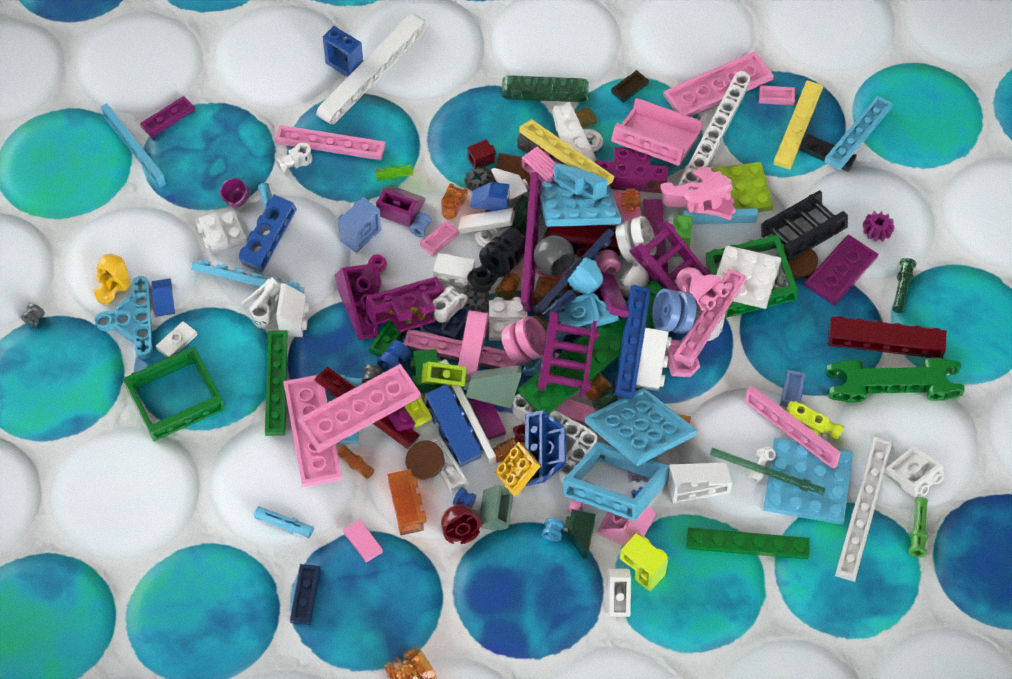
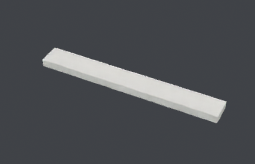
(863, 509)

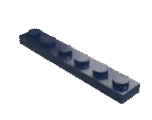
(556, 292)

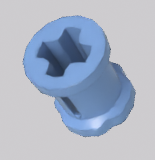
(420, 224)

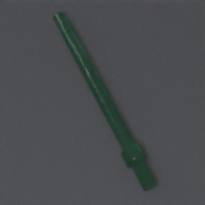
(804, 484)

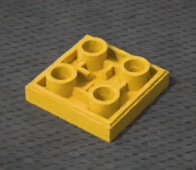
(517, 468)

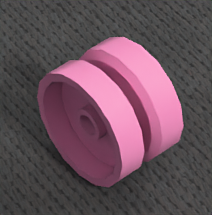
(524, 340)

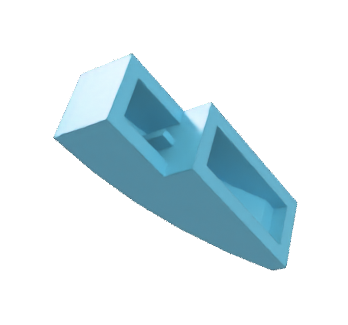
(580, 181)

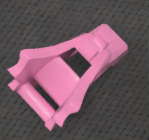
(709, 196)

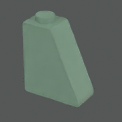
(494, 385)

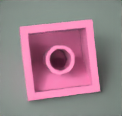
(623, 529)

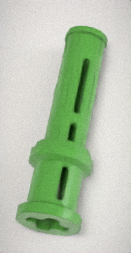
(918, 535)

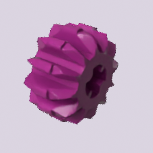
(878, 226)

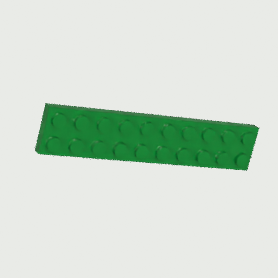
(604, 353)

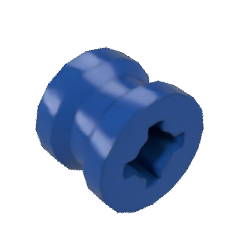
(464, 497)

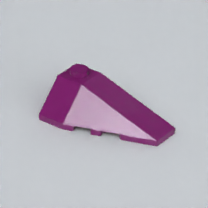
(354, 286)

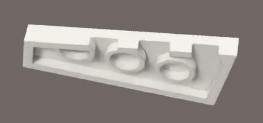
(570, 130)

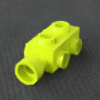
(808, 419)

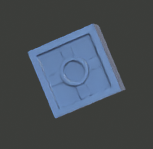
(359, 224)

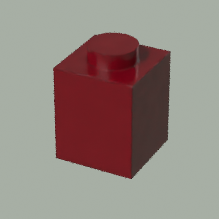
(481, 154)

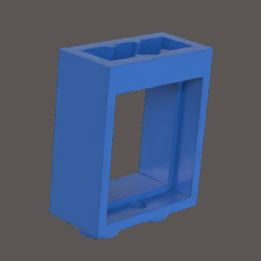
(333, 43)

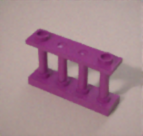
(654, 267)
(550, 360)

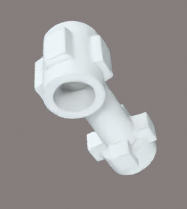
(762, 455)

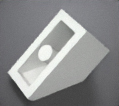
(516, 185)
(619, 592)

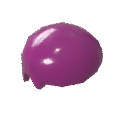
(234, 192)

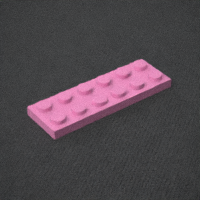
(709, 88)
(302, 398)
(359, 408)

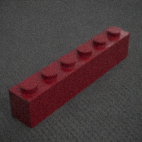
(886, 337)

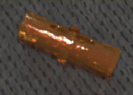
(355, 462)

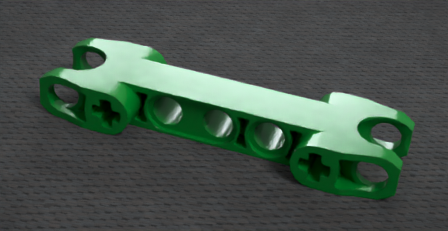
(864, 381)

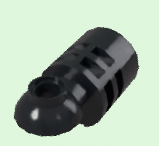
(498, 259)

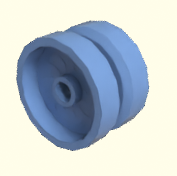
(674, 311)

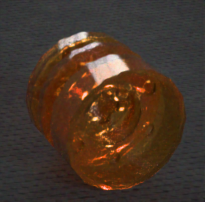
(415, 666)

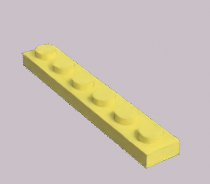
(798, 125)
(561, 149)

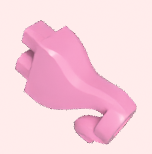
(704, 288)

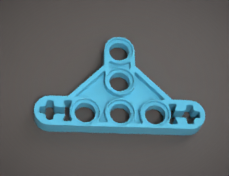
(132, 326)

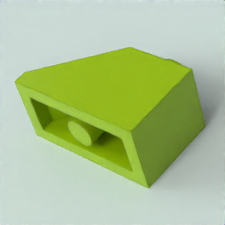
(443, 374)

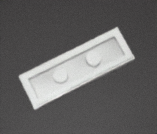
(486, 220)
(451, 472)

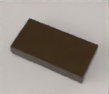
(630, 86)

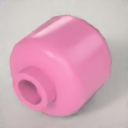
(608, 262)

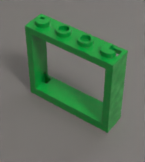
(777, 296)
(186, 417)

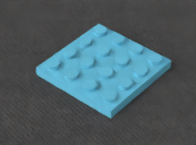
(565, 208)
(640, 426)
(801, 463)

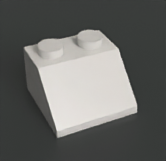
(292, 311)

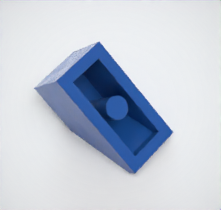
(491, 197)

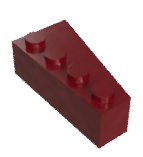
(584, 237)

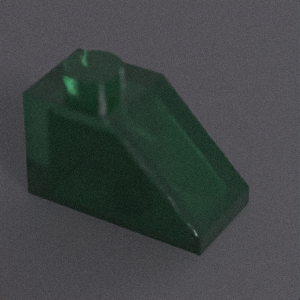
(580, 530)

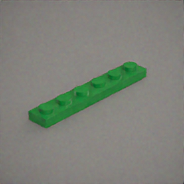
(275, 391)
(748, 543)

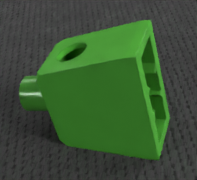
(684, 228)

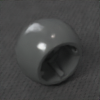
(554, 255)

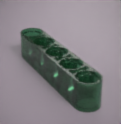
(545, 88)

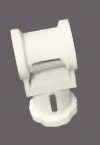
(295, 157)

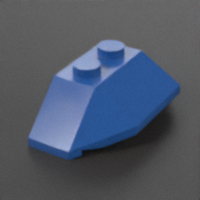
(547, 443)

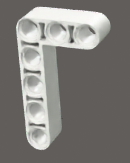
(576, 441)

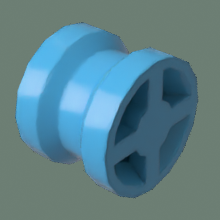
(553, 529)

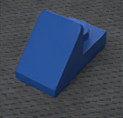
(163, 297)

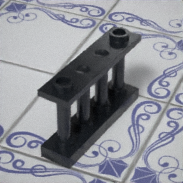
(811, 238)

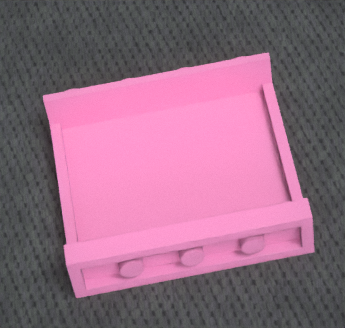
(658, 132)

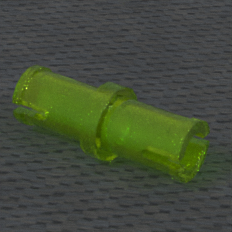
(394, 172)

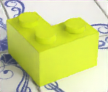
(646, 560)

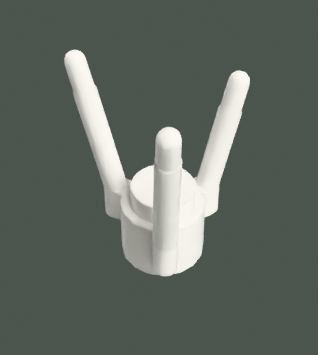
(271, 287)

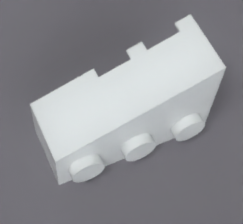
(698, 481)

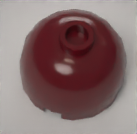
(460, 524)

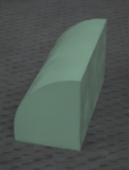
(496, 508)

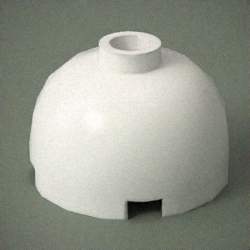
(635, 276)

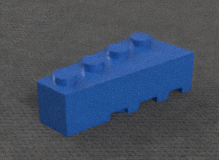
(453, 425)

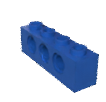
(258, 259)

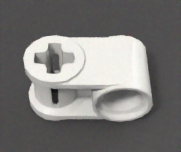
(448, 304)

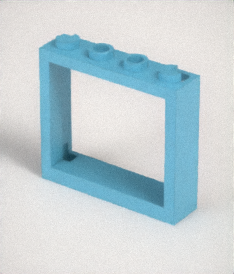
(610, 500)

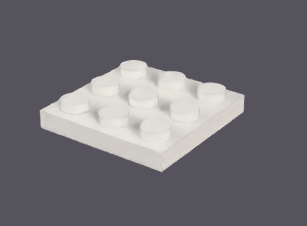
(759, 272)

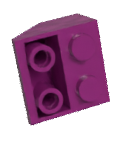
(399, 205)

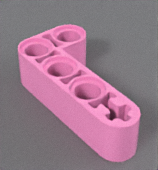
(473, 341)

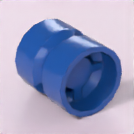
(396, 354)

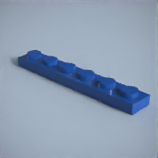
(632, 342)

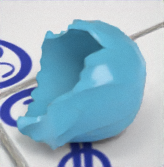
(586, 277)

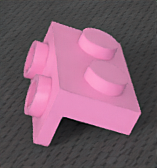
(676, 367)

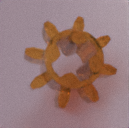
(630, 199)

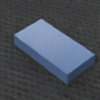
(793, 387)

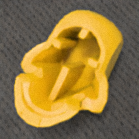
(112, 278)

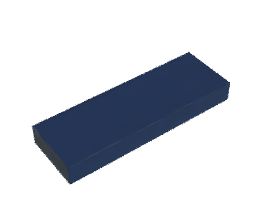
(305, 594)

